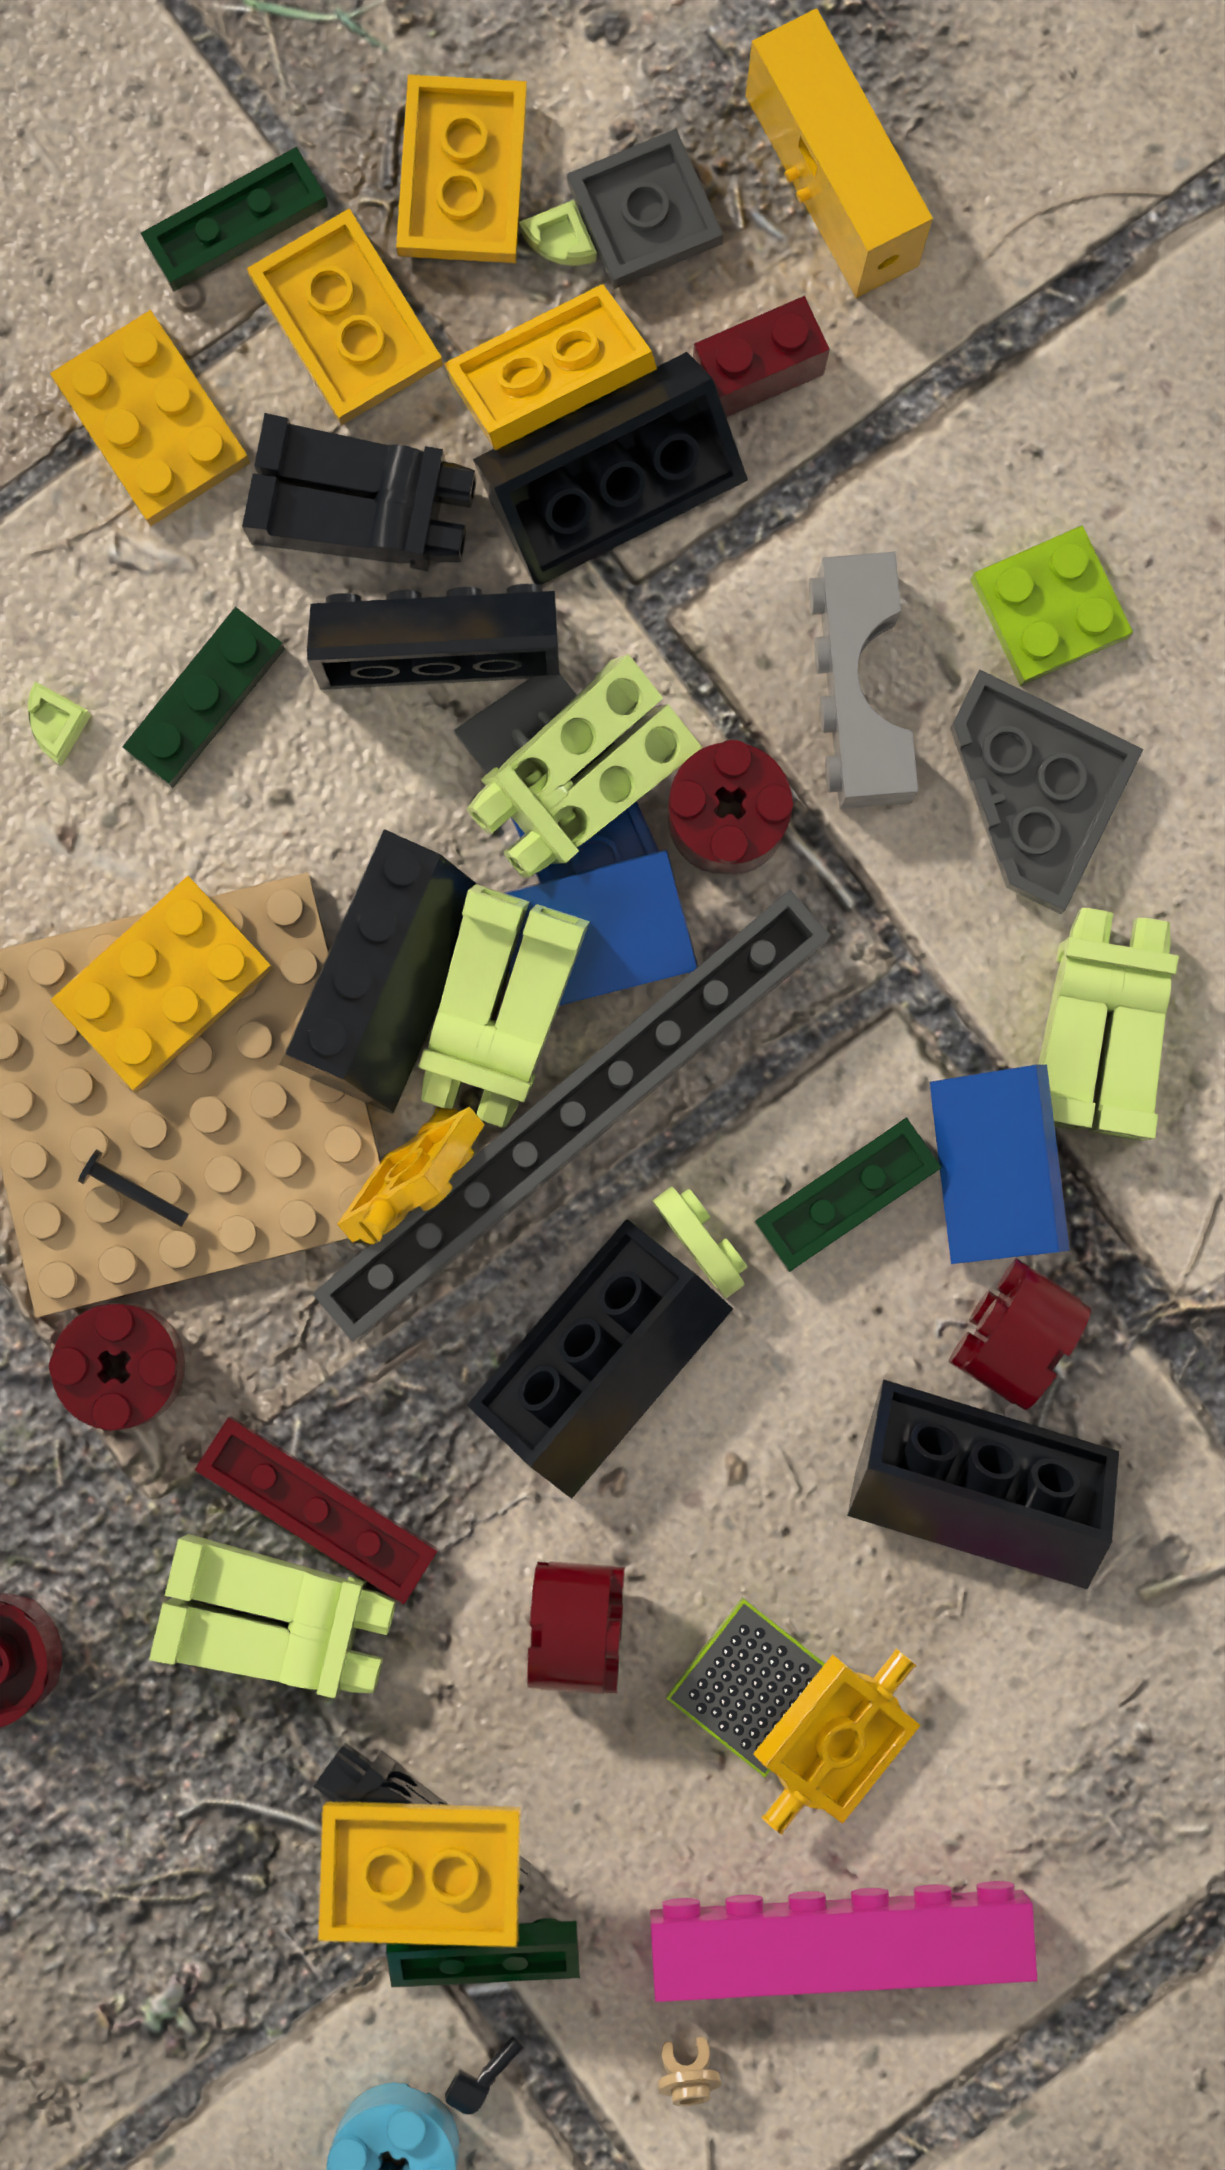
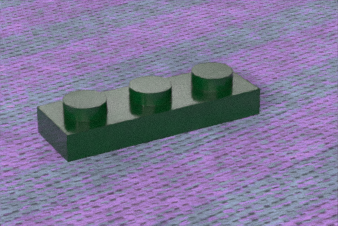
(234, 219)
(204, 697)
(847, 1194)
(543, 1952)

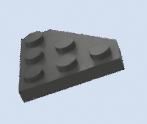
(1039, 785)

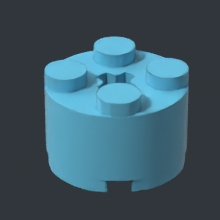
(399, 2122)

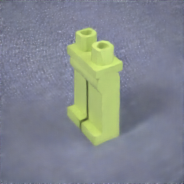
(566, 813)
(1135, 992)
(464, 1037)
(306, 1653)

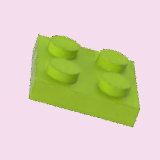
(1051, 605)

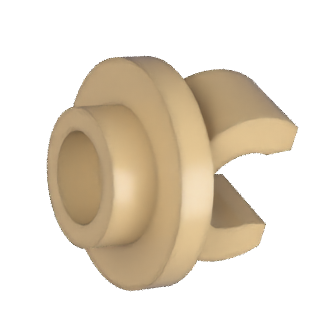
(688, 2083)

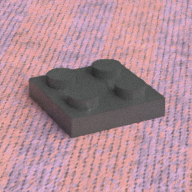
(645, 208)

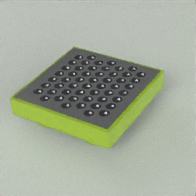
(744, 1681)

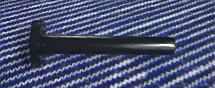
(131, 1190)

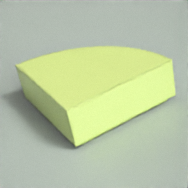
(559, 235)
(55, 722)

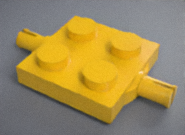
(412, 1175)
(837, 1740)

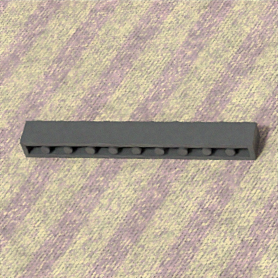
(574, 1115)

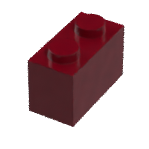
(764, 355)

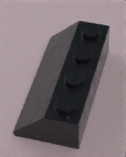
(613, 469)
(433, 638)
(382, 975)
(599, 1358)
(986, 1485)

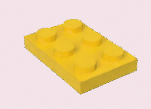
(461, 168)
(345, 316)
(550, 366)
(150, 418)
(161, 984)
(420, 1874)

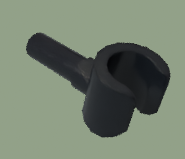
(468, 2092)

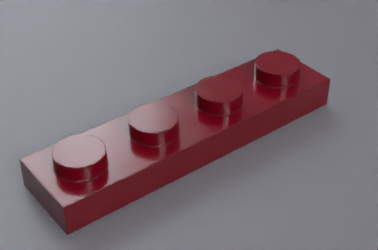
(316, 1509)

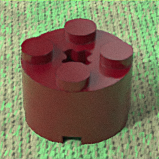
(728, 774)
(1021, 1335)
(82, 1366)
(575, 1627)
(29, 1656)

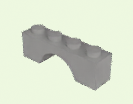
(871, 756)

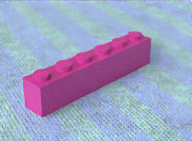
(842, 1943)

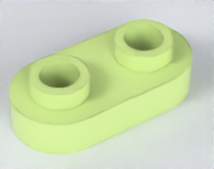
(717, 1261)

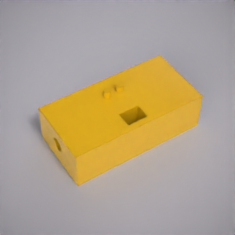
(836, 153)

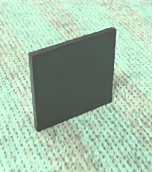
(514, 720)

